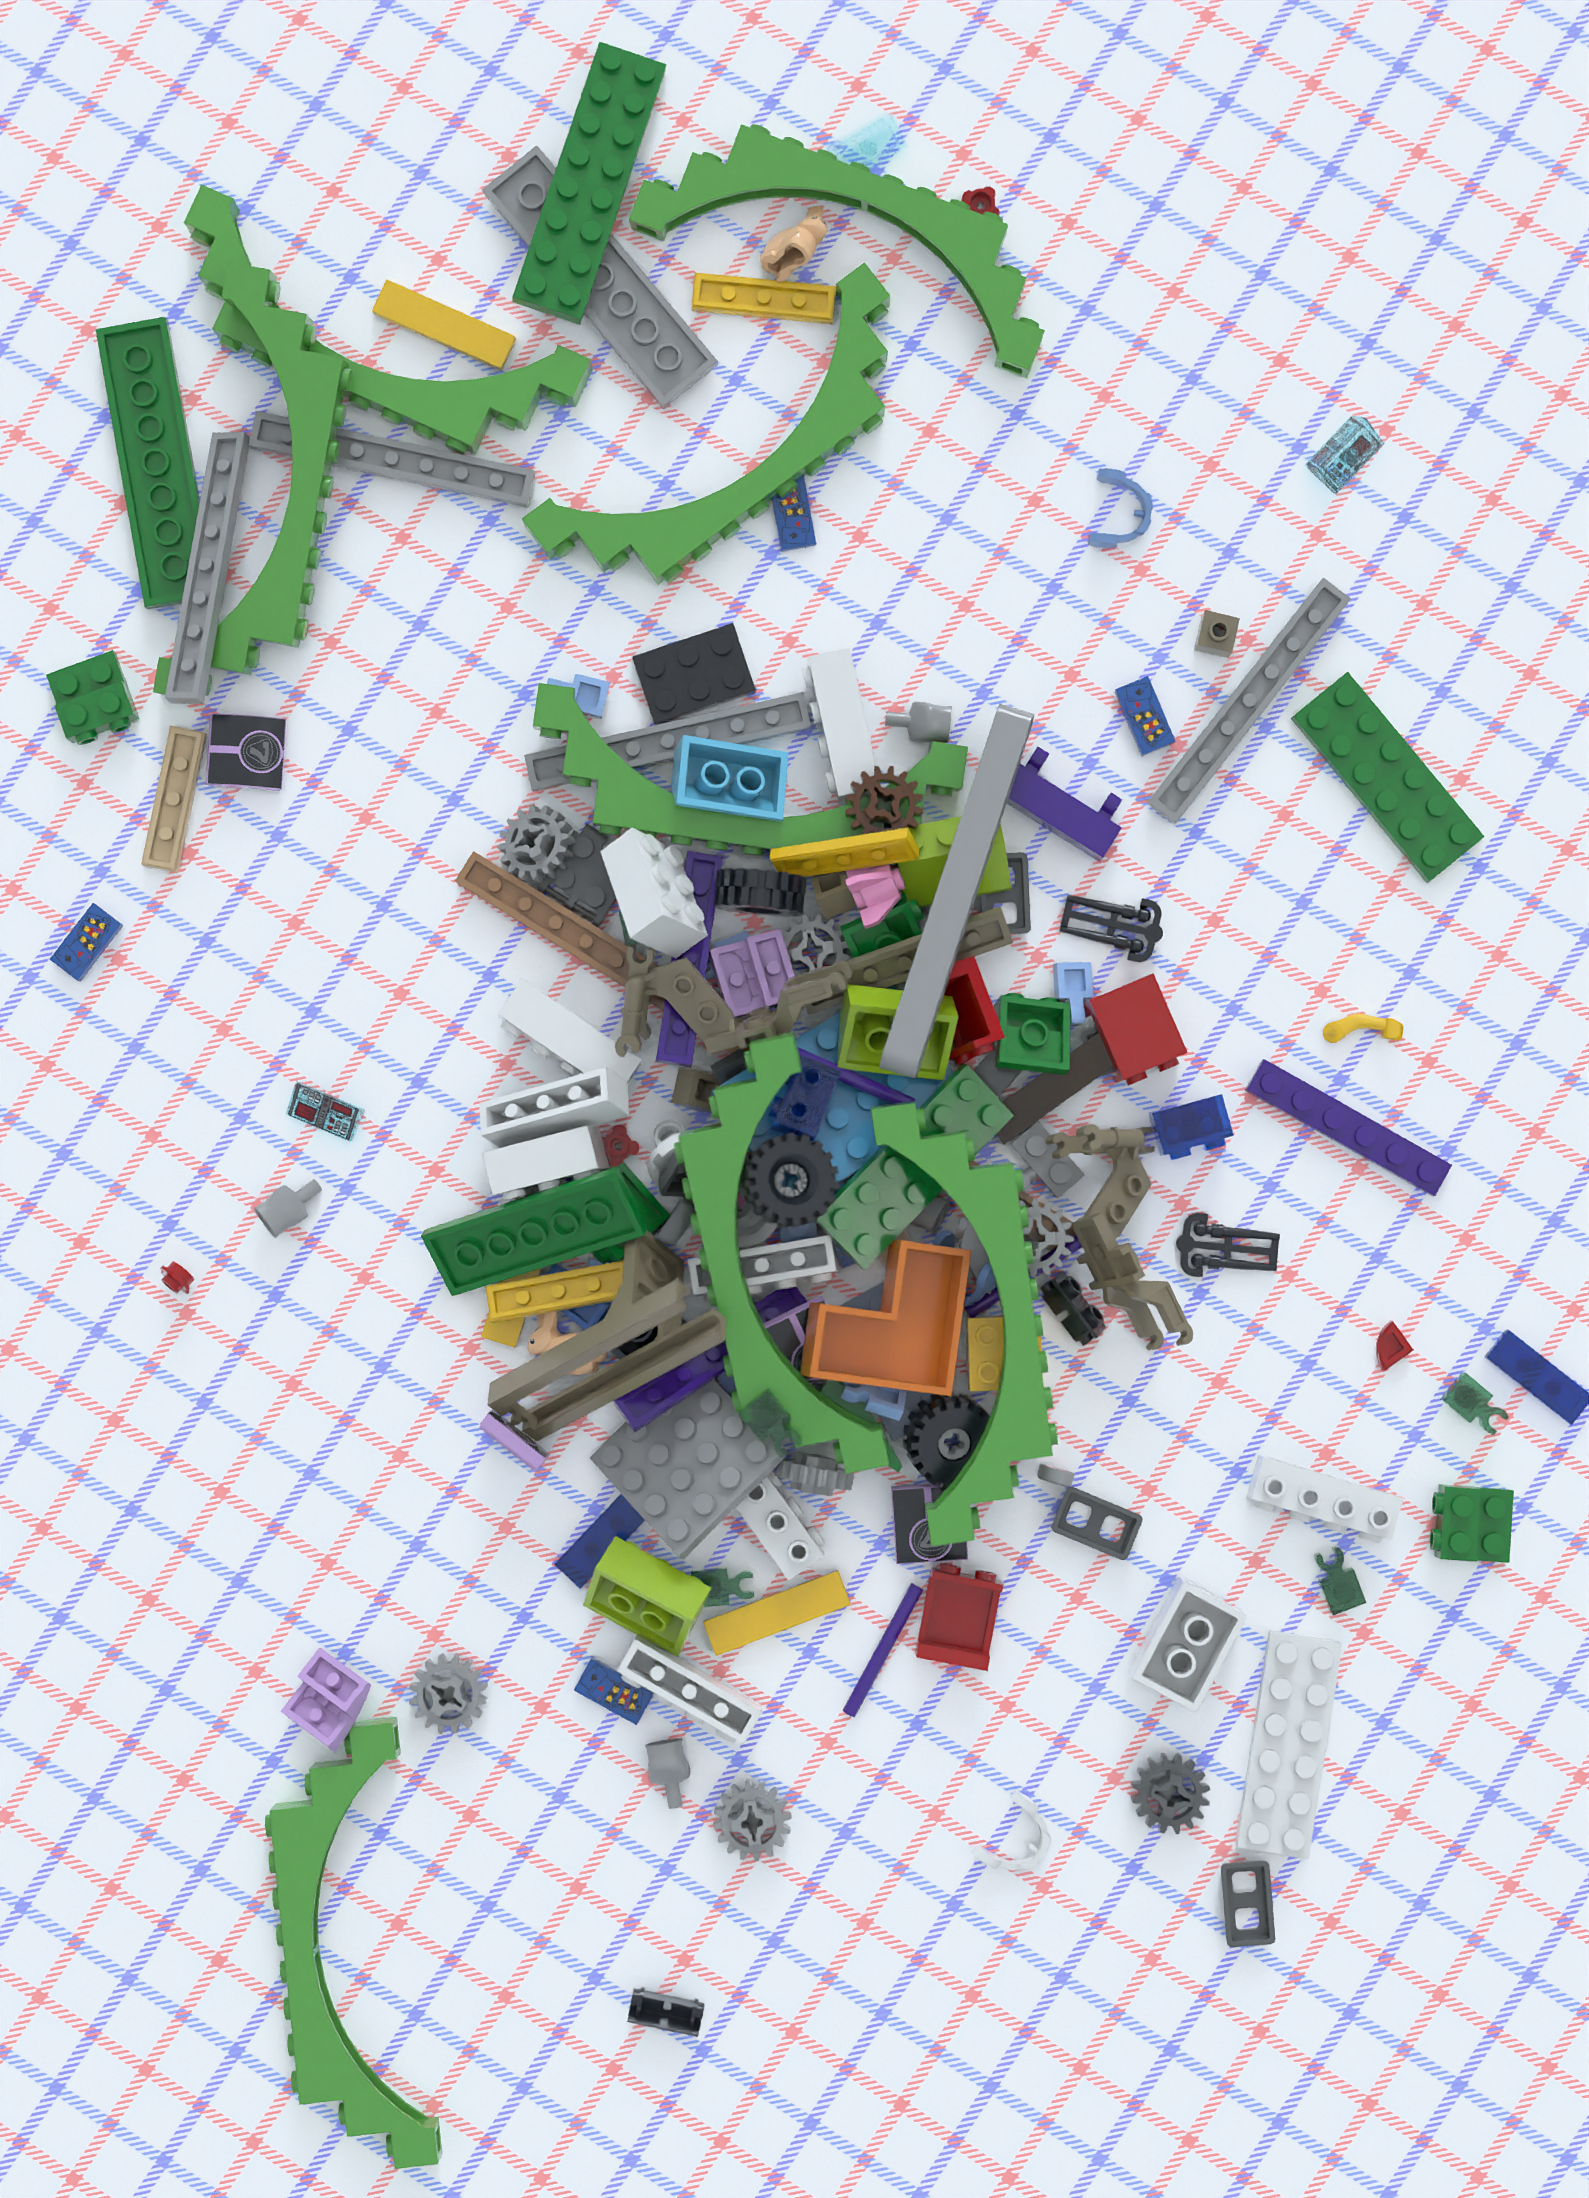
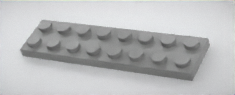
(623, 300)

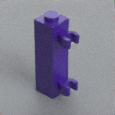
(1061, 812)

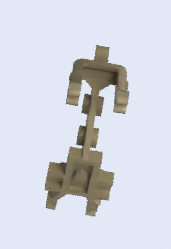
(707, 1011)
(1116, 1266)

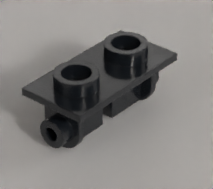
(1084, 1319)
(665, 2012)

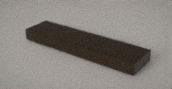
(1051, 1090)

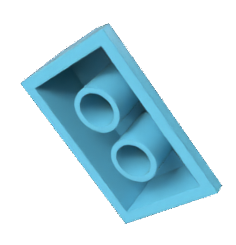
(729, 778)

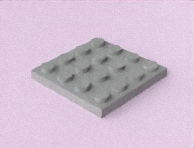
(688, 1466)

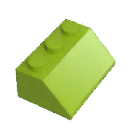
(934, 845)
(866, 1024)
(646, 1595)

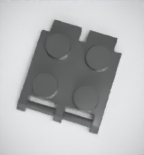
(584, 877)

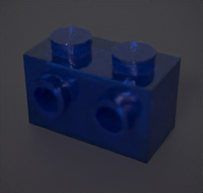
(804, 1099)
(1191, 1126)

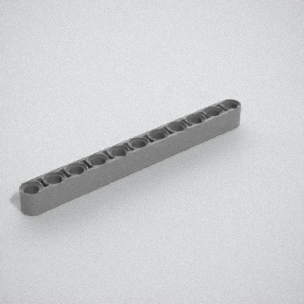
(956, 891)

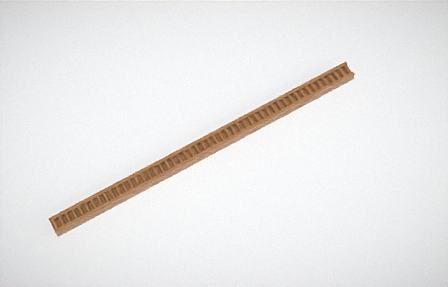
(599, 950)

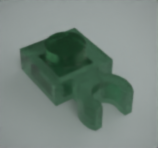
(1470, 1401)
(767, 1419)
(723, 1586)
(1340, 1586)

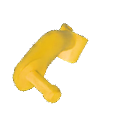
(1339, 1029)

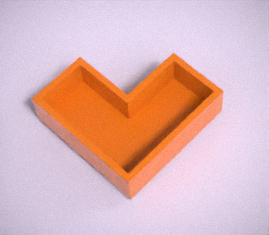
(910, 1339)

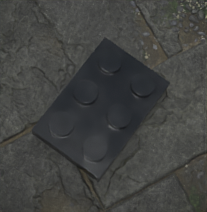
(694, 674)

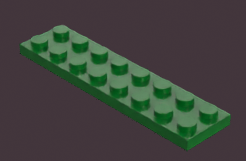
(589, 183)
(152, 453)

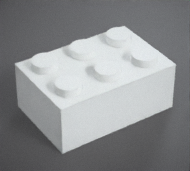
(654, 893)
(545, 1162)
(1187, 1644)

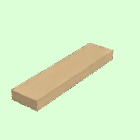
(174, 799)

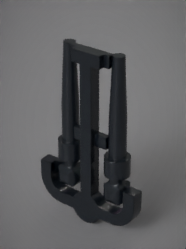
(1153, 933)
(1186, 1243)

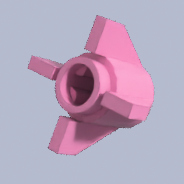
(875, 891)

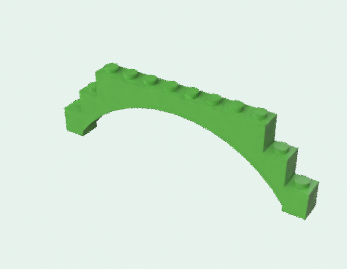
(782, 168)
(314, 398)
(443, 409)
(676, 535)
(631, 800)
(714, 1169)
(1019, 1417)
(323, 2053)

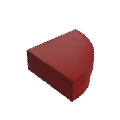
(1391, 1346)

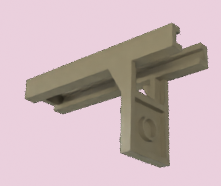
(647, 1298)

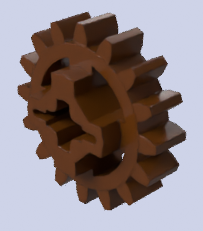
(897, 796)

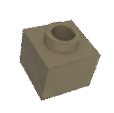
(1214, 645)
(833, 894)
(693, 1089)

